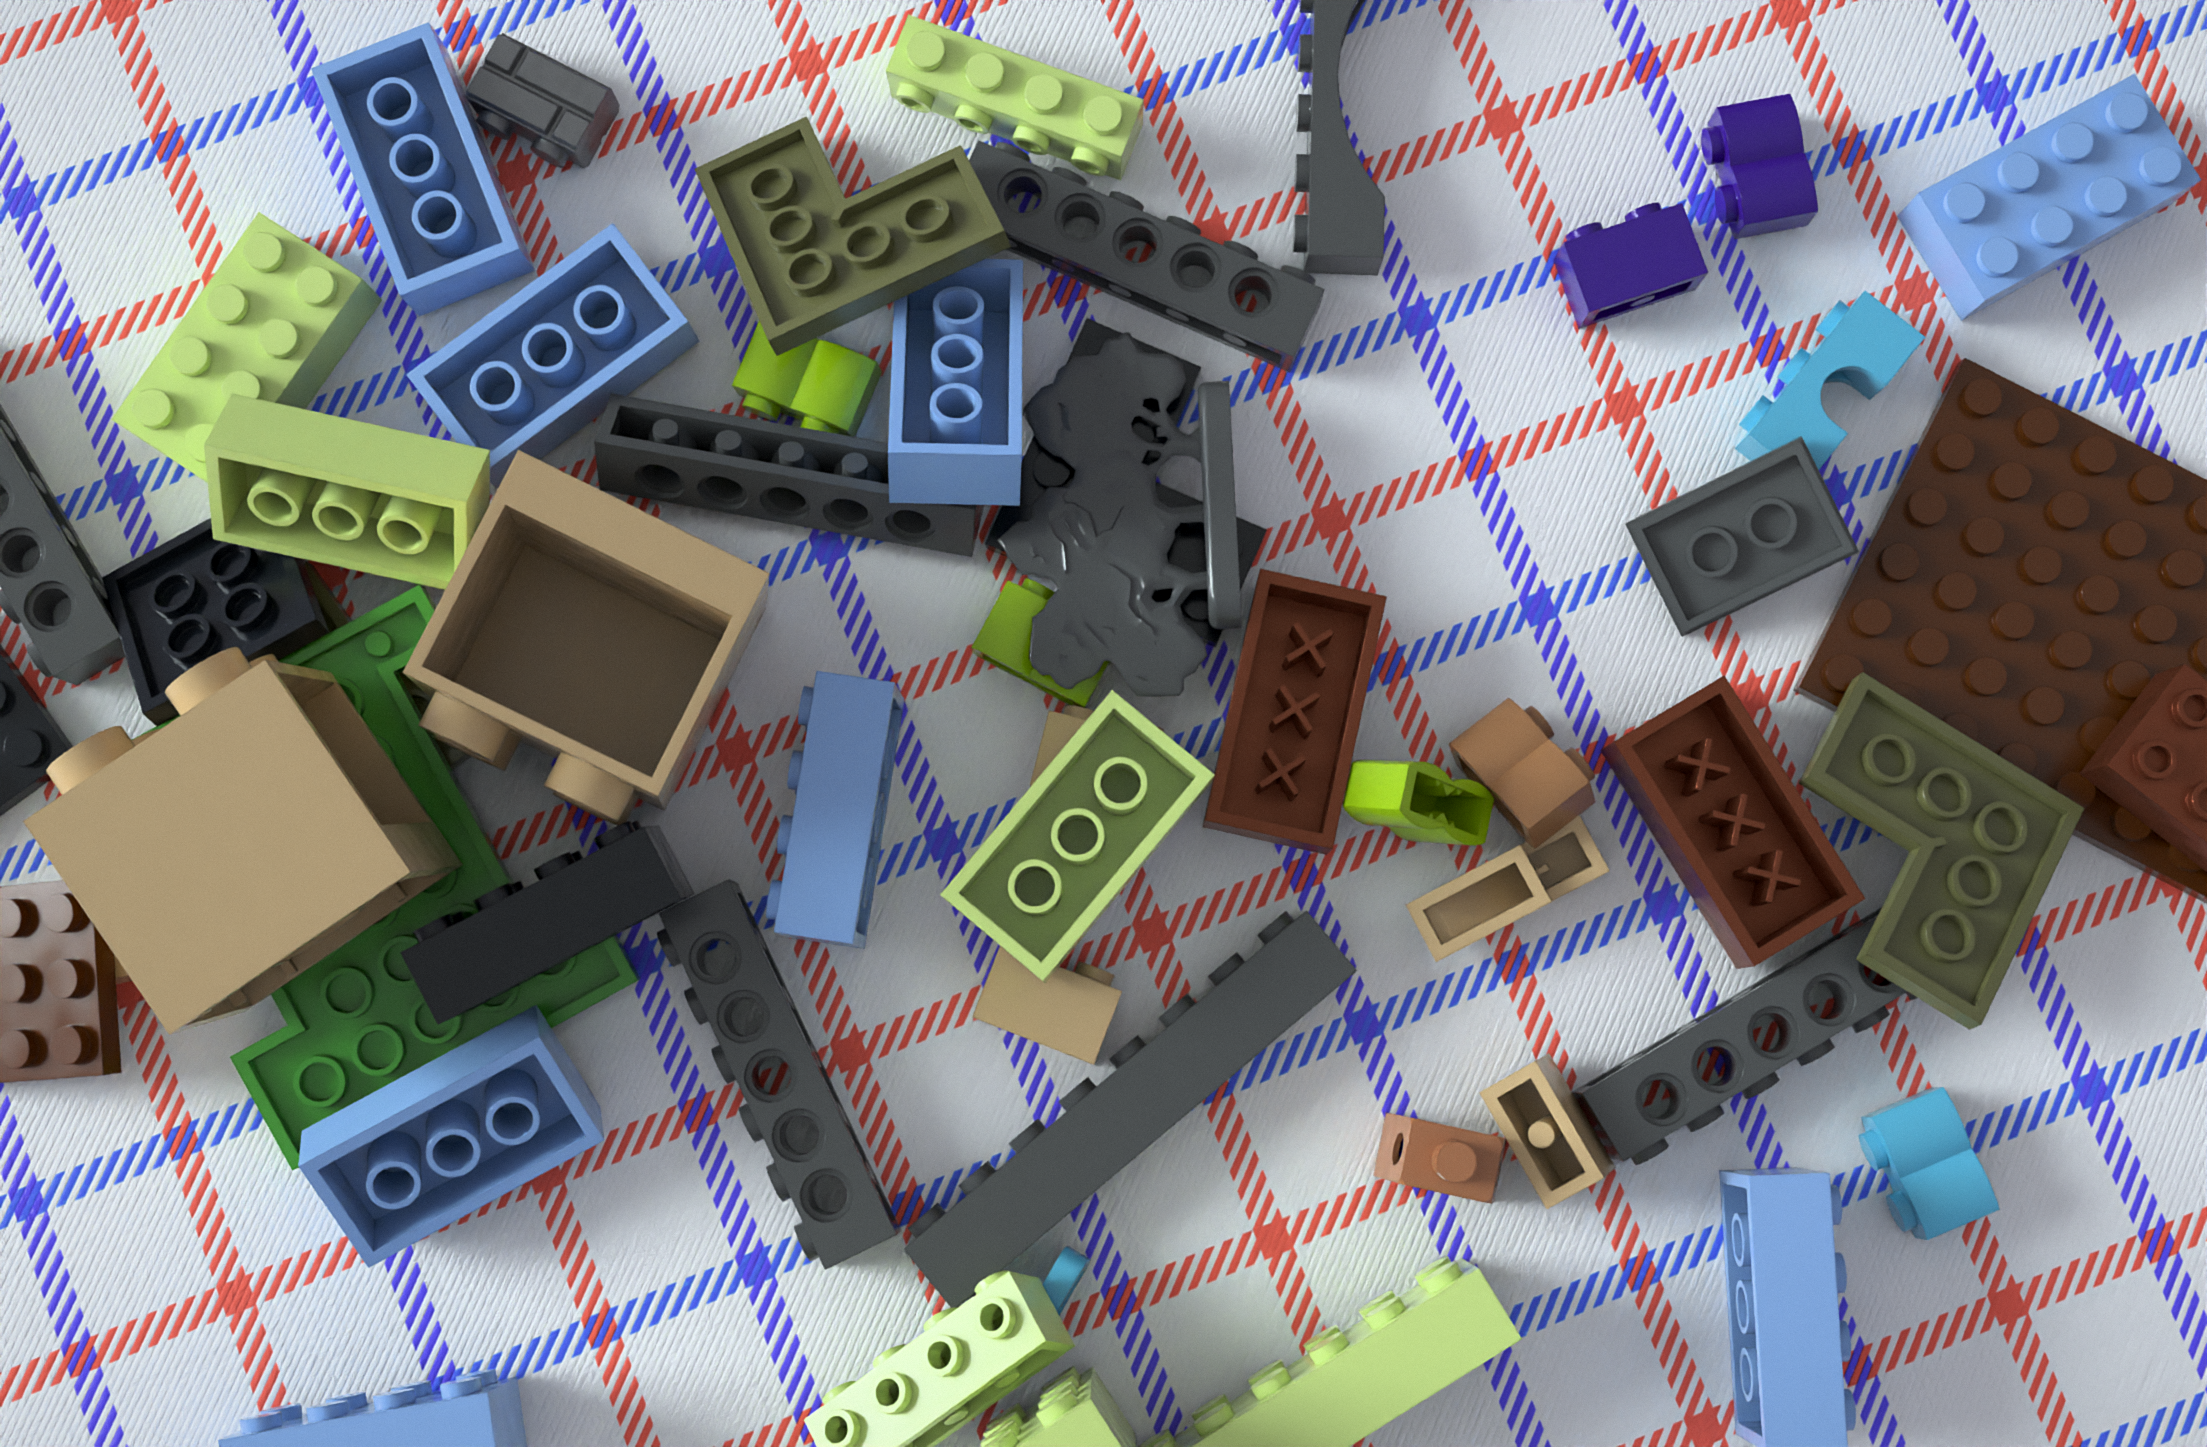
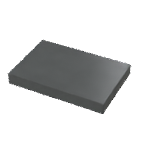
(1742, 536)

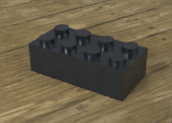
(547, 923)

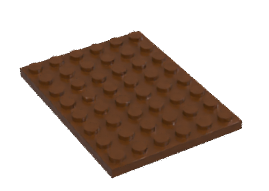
(2029, 593)

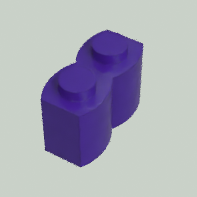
(1760, 166)

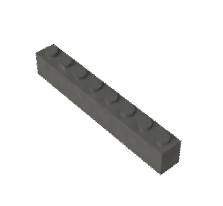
(1129, 1109)

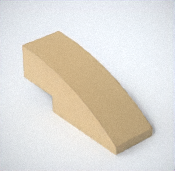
(1506, 889)

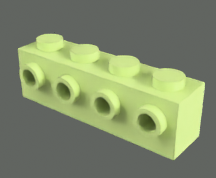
(1014, 98)
(949, 1371)

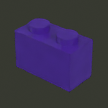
(1629, 263)

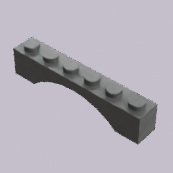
(1342, 203)

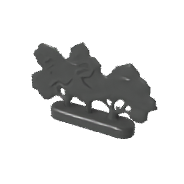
(1111, 533)

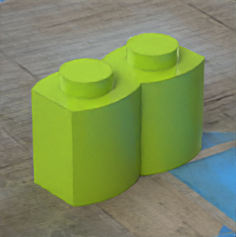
(813, 382)
(1007, 637)
(1418, 802)

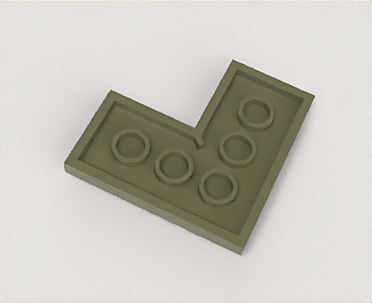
(831, 258)
(1975, 837)

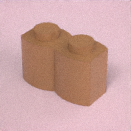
(1524, 771)

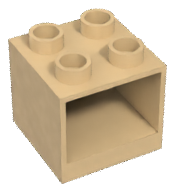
(585, 640)
(237, 836)

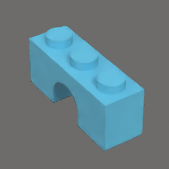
(1860, 348)

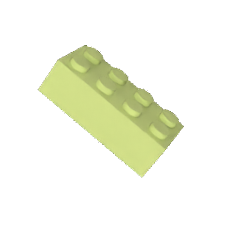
(259, 330)
(344, 491)
(1078, 836)
(1072, 1414)

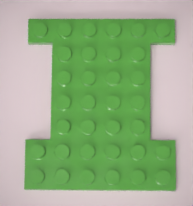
(358, 1011)

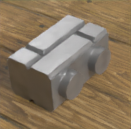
(541, 102)

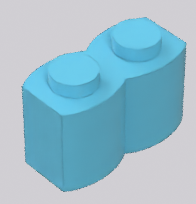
(1928, 1164)

